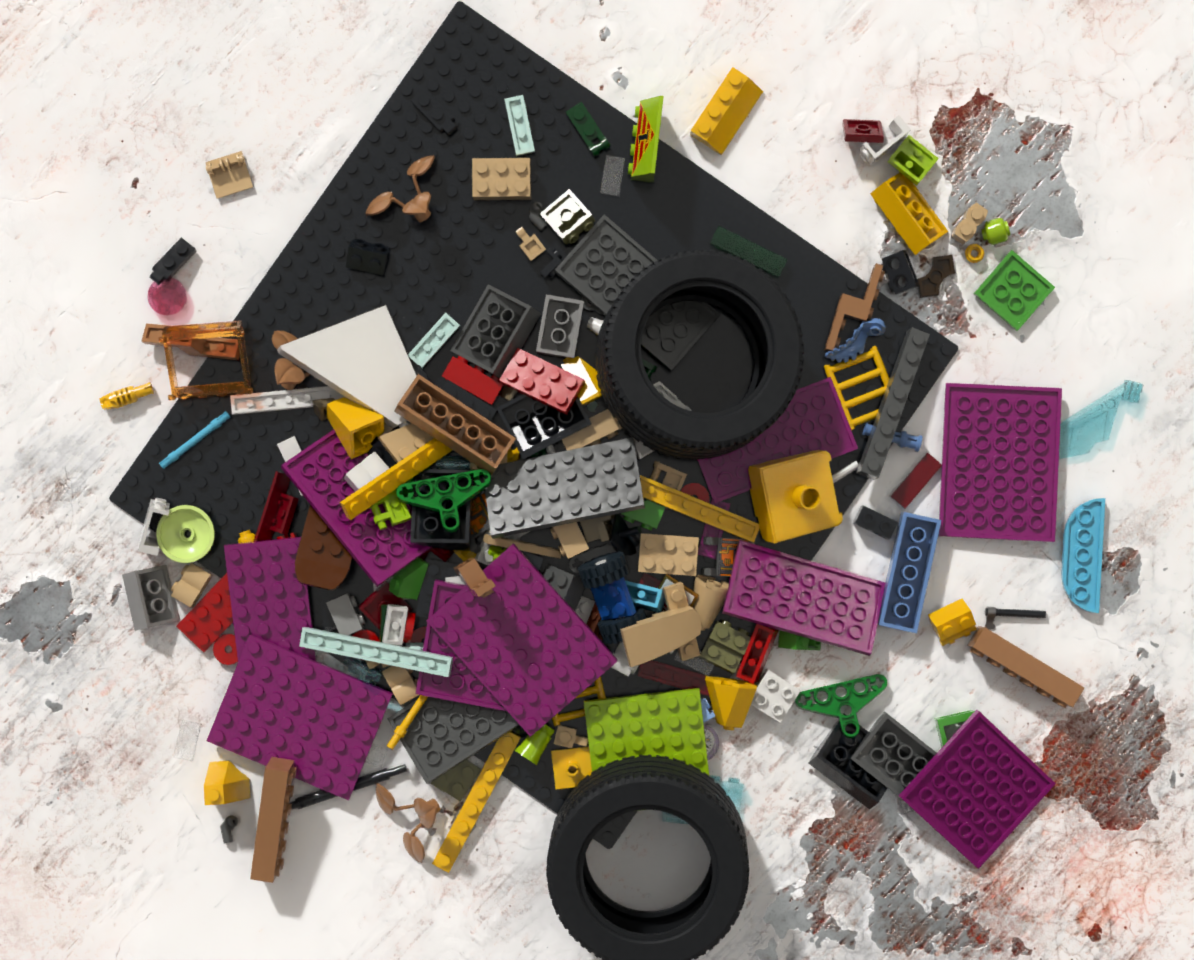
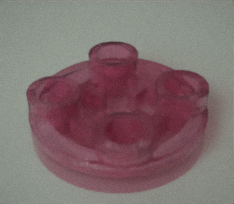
(167, 297)

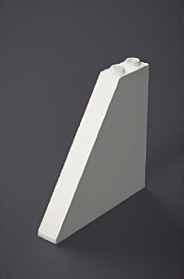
(360, 361)

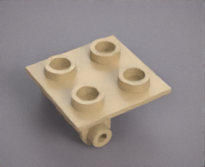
(229, 174)

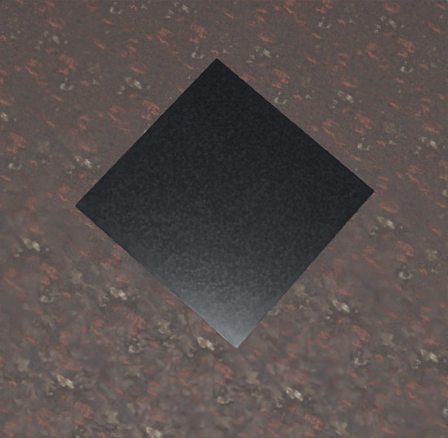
(446, 268)

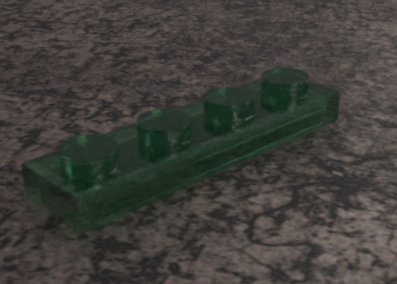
(749, 251)

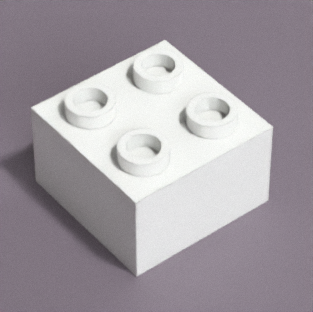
(774, 695)

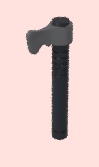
(991, 612)

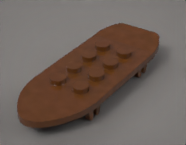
(320, 555)

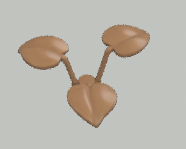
(418, 205)
(285, 371)
(426, 813)

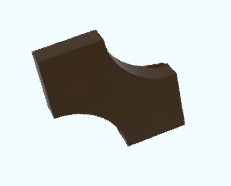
(941, 268)

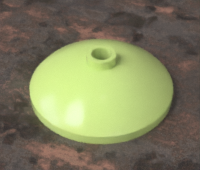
(172, 536)

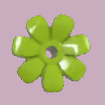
(495, 551)

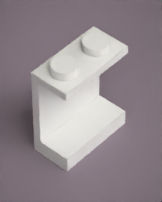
(899, 128)
(148, 544)

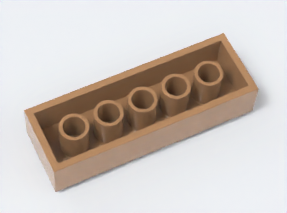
(454, 424)
(1028, 668)
(272, 819)

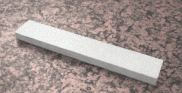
(280, 400)

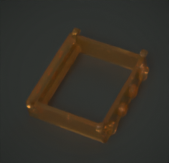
(203, 331)

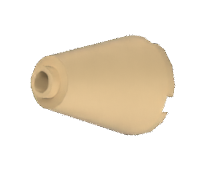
(710, 598)

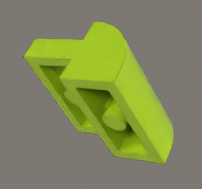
(912, 160)

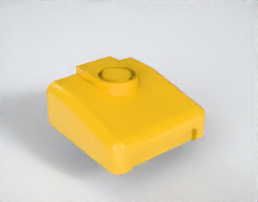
(794, 496)

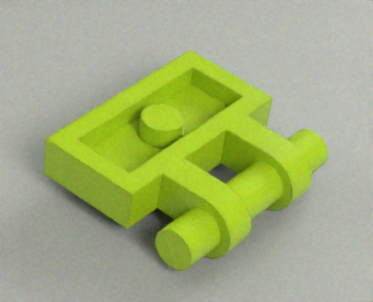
(395, 511)

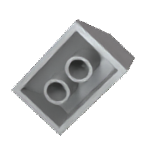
(559, 326)
(150, 597)

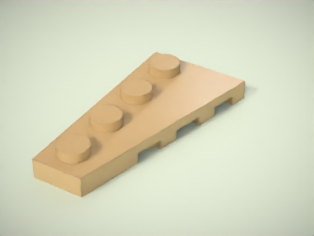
(404, 441)

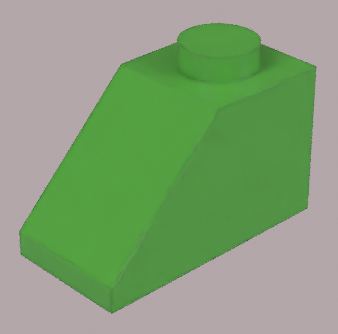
(409, 580)

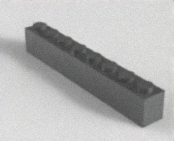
(892, 403)

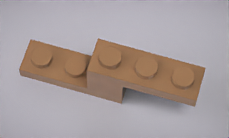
(854, 307)
(208, 347)
(474, 578)

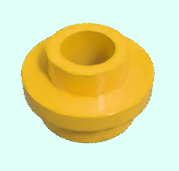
(980, 253)

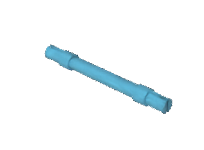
(175, 455)

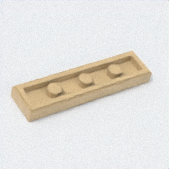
(524, 546)

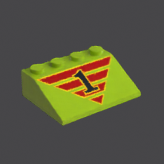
(647, 139)

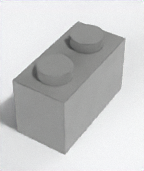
(345, 614)

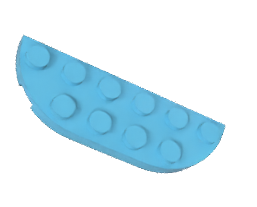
(1083, 554)

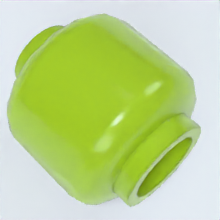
(996, 231)

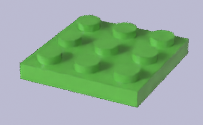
(1014, 290)

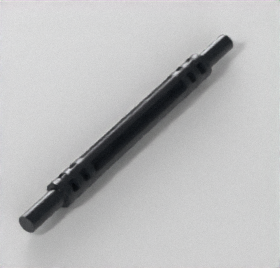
(362, 782)

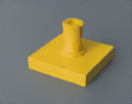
(570, 766)

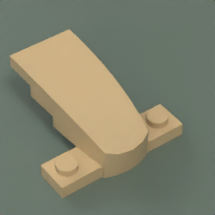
(664, 630)

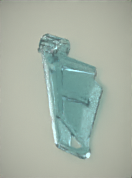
(1095, 421)

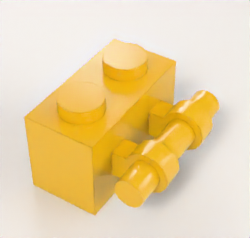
(952, 622)

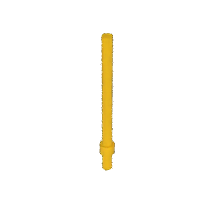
(400, 731)

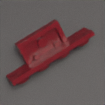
(277, 510)

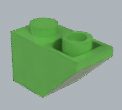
(649, 516)
(796, 642)

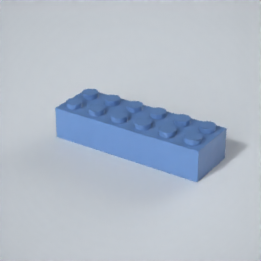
(909, 572)

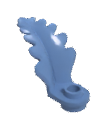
(857, 343)

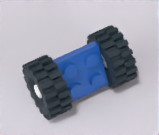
(607, 582)

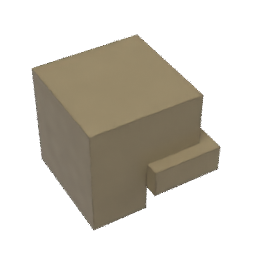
(598, 528)

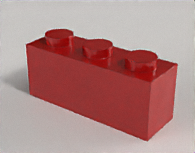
(473, 380)
(757, 653)

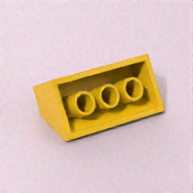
(726, 111)
(909, 212)

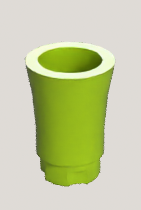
(535, 745)

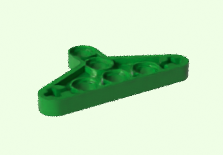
(455, 493)
(853, 699)

